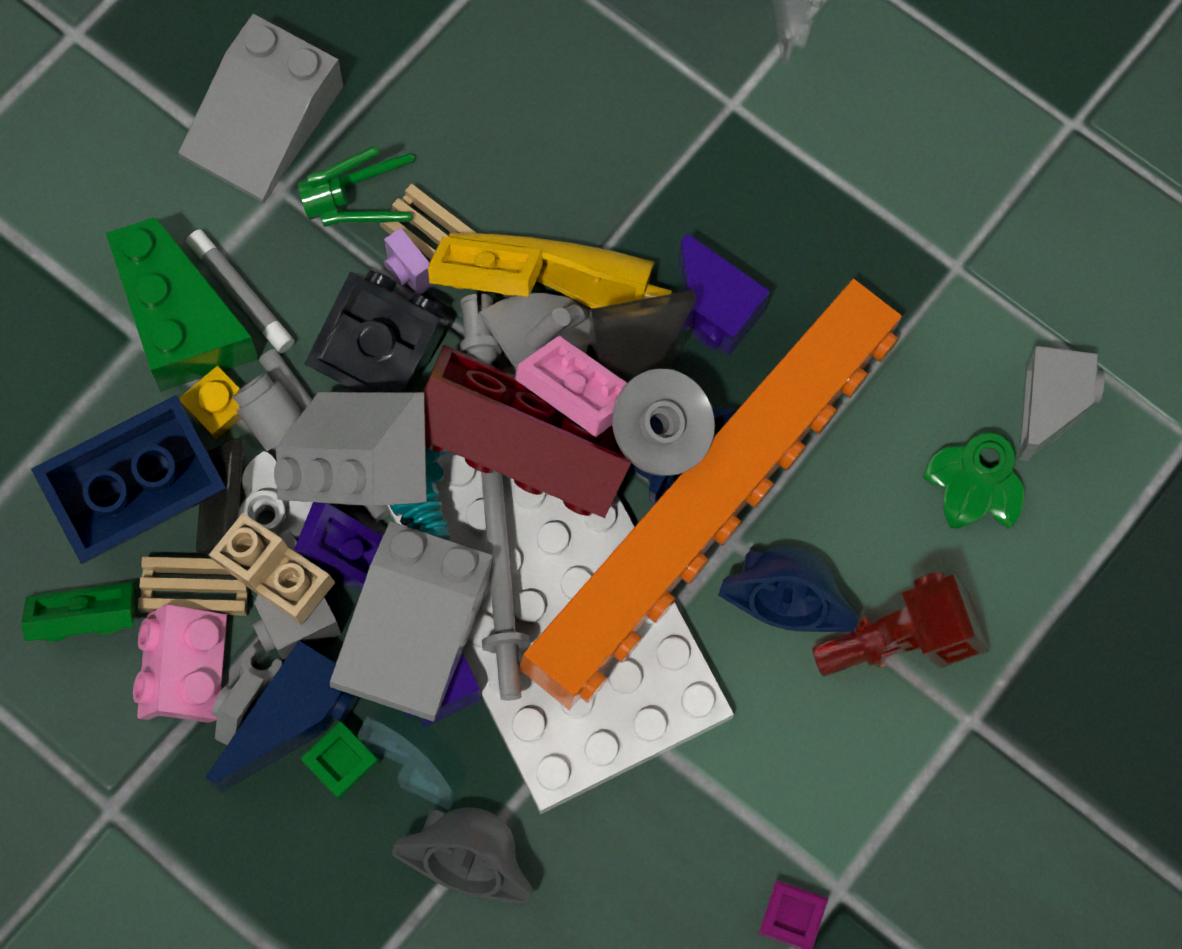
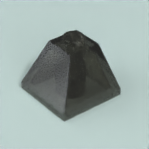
(641, 333)

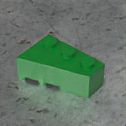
(175, 309)

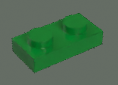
(78, 612)

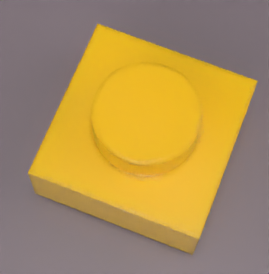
(212, 403)

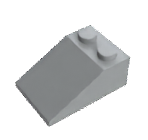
(261, 108)
(412, 621)

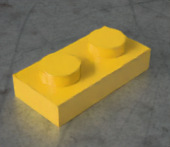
(485, 266)

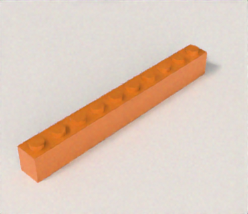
(706, 499)

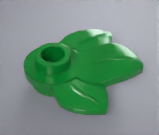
(974, 488)

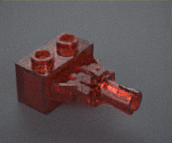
(936, 620)

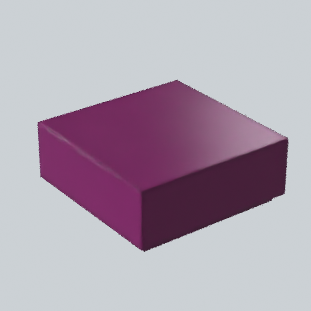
(792, 916)

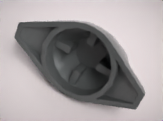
(468, 854)

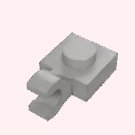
(237, 702)

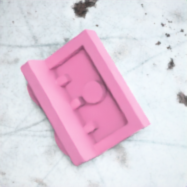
(180, 663)

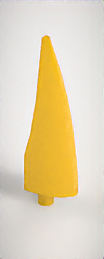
(585, 272)

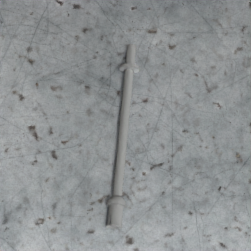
(506, 641)

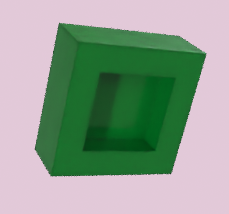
(339, 760)

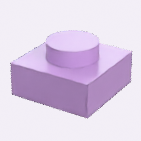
(406, 262)

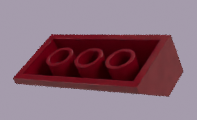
(518, 434)

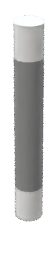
(240, 291)

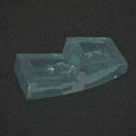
(417, 773)

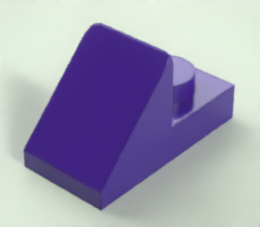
(338, 544)

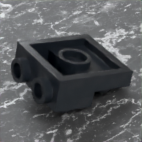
(376, 335)

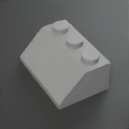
(355, 450)

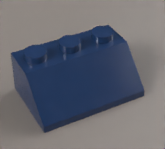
(128, 479)

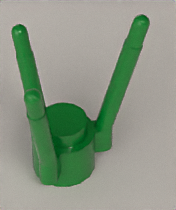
(325, 190)

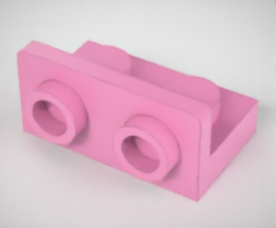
(572, 384)

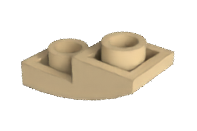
(272, 568)

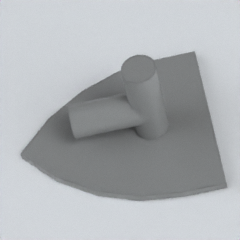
(531, 322)

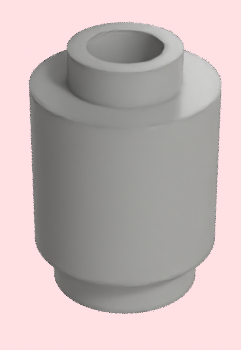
(266, 409)

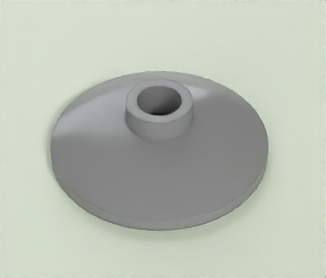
(685, 420)

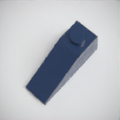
(286, 716)

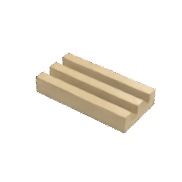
(433, 210)
(149, 584)

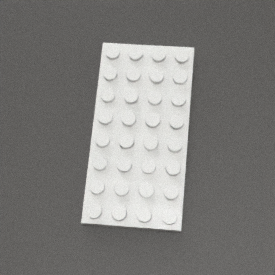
(649, 700)

